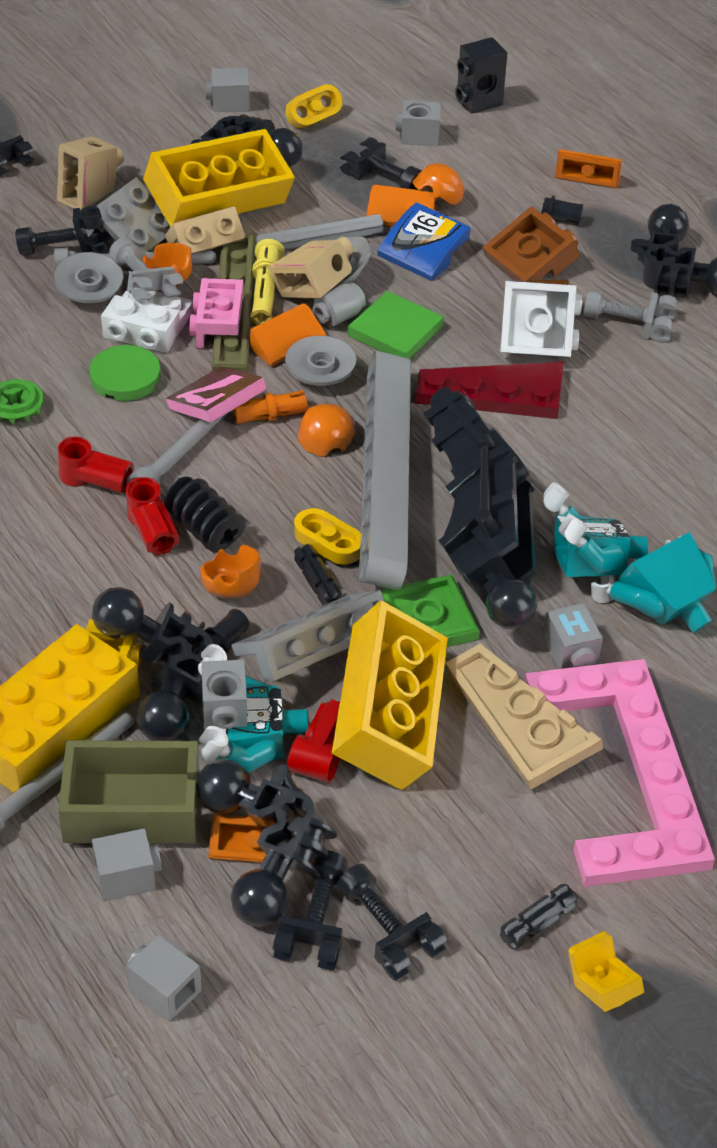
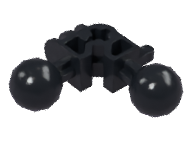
(285, 139)
(664, 263)
(168, 639)
(289, 834)

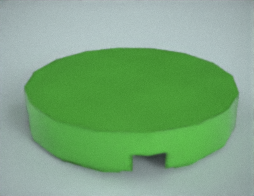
(125, 372)

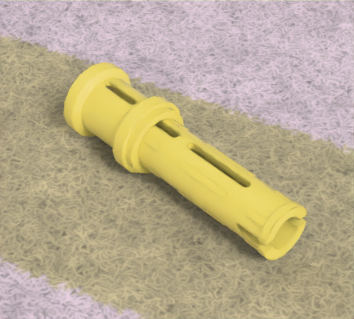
(264, 285)

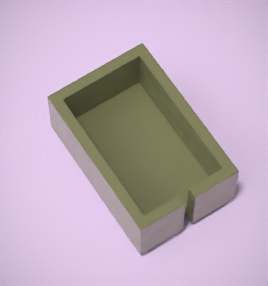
(129, 788)

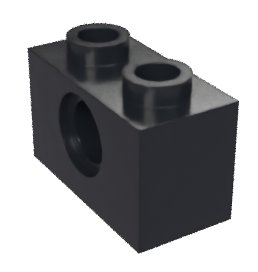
(481, 75)

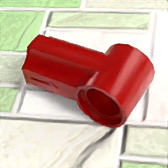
(82, 465)
(150, 515)
(312, 752)

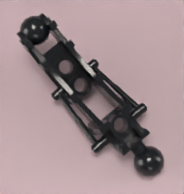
(492, 510)

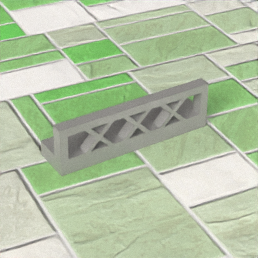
(307, 637)

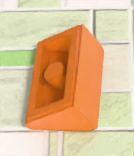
(588, 168)
(395, 201)
(276, 335)
(235, 838)

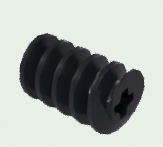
(204, 513)

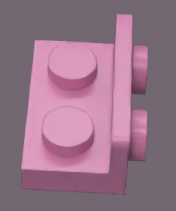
(217, 309)

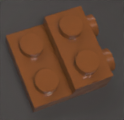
(532, 247)

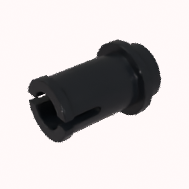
(562, 210)
(228, 629)

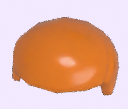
(442, 181)
(172, 255)
(325, 429)
(232, 575)

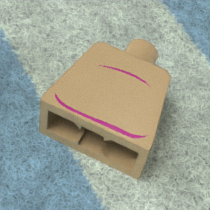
(86, 171)
(313, 268)

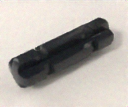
(317, 574)
(538, 916)

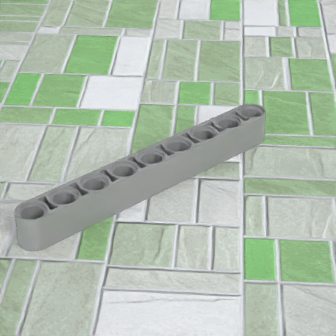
(386, 472)

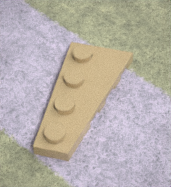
(520, 718)

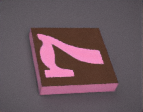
(216, 393)

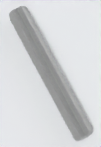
(347, 228)

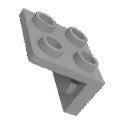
(133, 215)

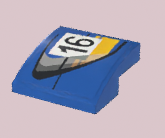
(423, 241)

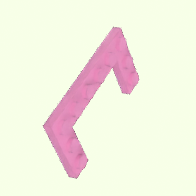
(679, 836)

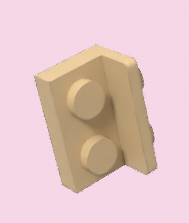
(207, 230)

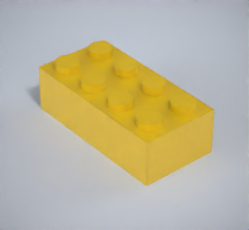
(218, 175)
(391, 696)
(60, 697)

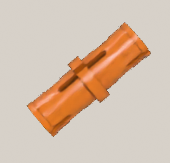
(270, 407)

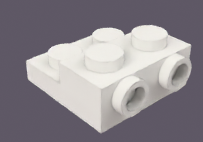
(540, 319)
(147, 322)

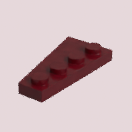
(506, 389)

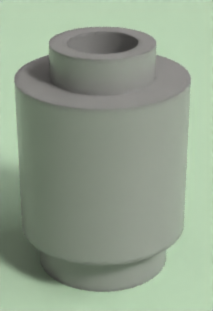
(339, 304)

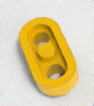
(311, 106)
(331, 537)

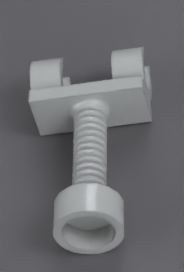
(141, 278)
(596, 305)

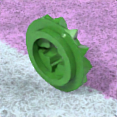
(19, 390)

